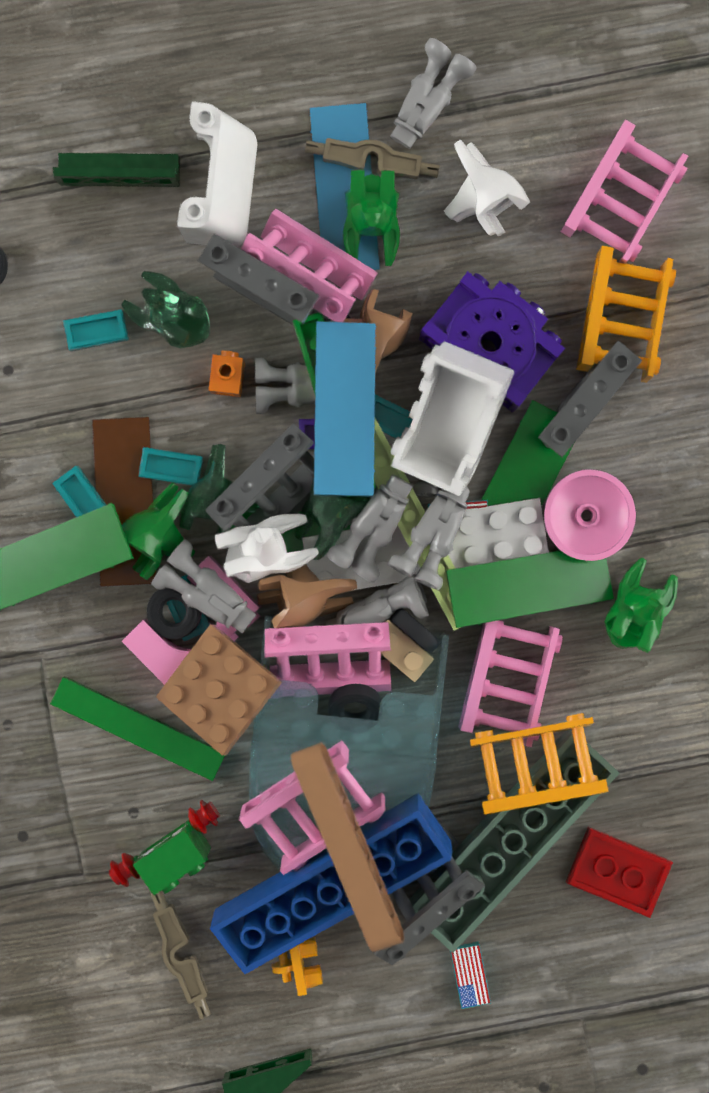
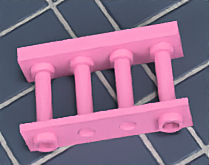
(610, 169)
(317, 254)
(331, 640)
(481, 687)
(284, 795)

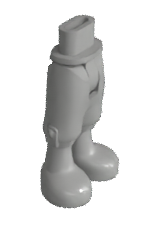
(425, 101)
(298, 394)
(378, 521)
(435, 529)
(210, 594)
(383, 603)

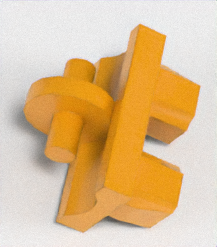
(304, 976)

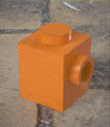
(227, 374)

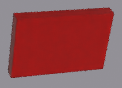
(619, 872)

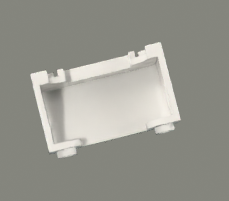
(229, 179)

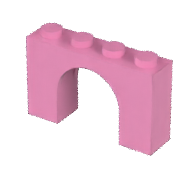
(161, 654)

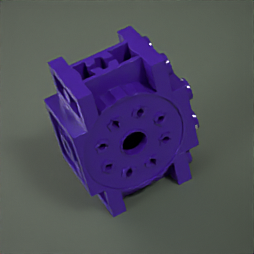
(506, 320)

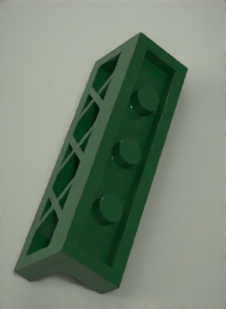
(118, 169)

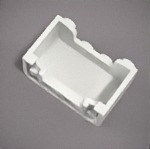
(452, 417)

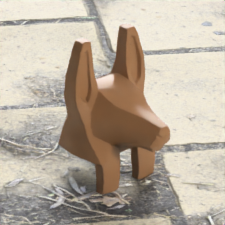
(389, 329)
(303, 596)

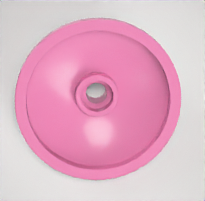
(610, 509)

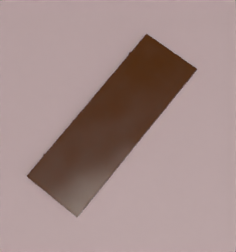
(117, 464)

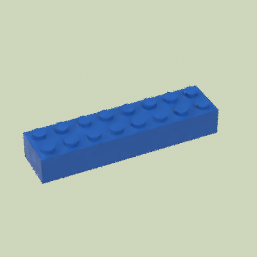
(307, 901)

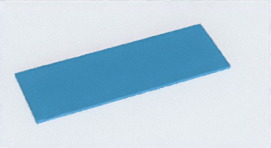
(333, 180)
(344, 409)

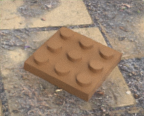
(218, 689)

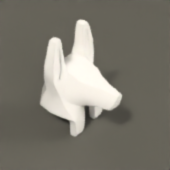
(484, 191)
(261, 549)

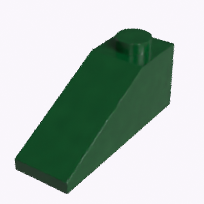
(268, 1076)

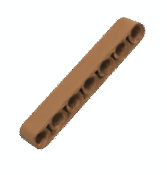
(347, 847)

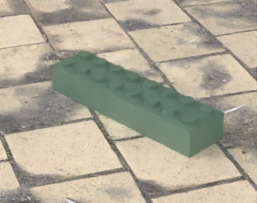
(512, 842)

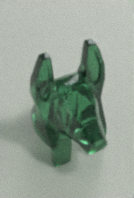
(170, 312)
(207, 490)
(332, 515)

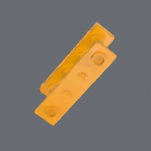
(602, 295)
(527, 793)

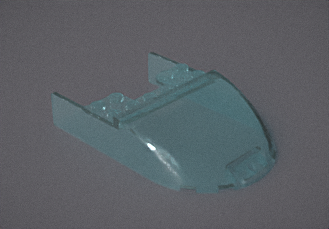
(384, 755)

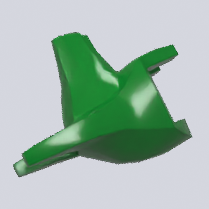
(372, 212)
(154, 530)
(638, 610)

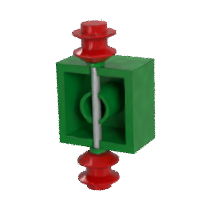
(171, 856)

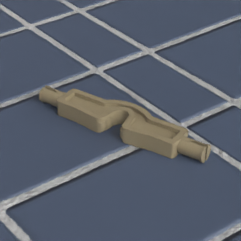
(355, 155)
(185, 968)

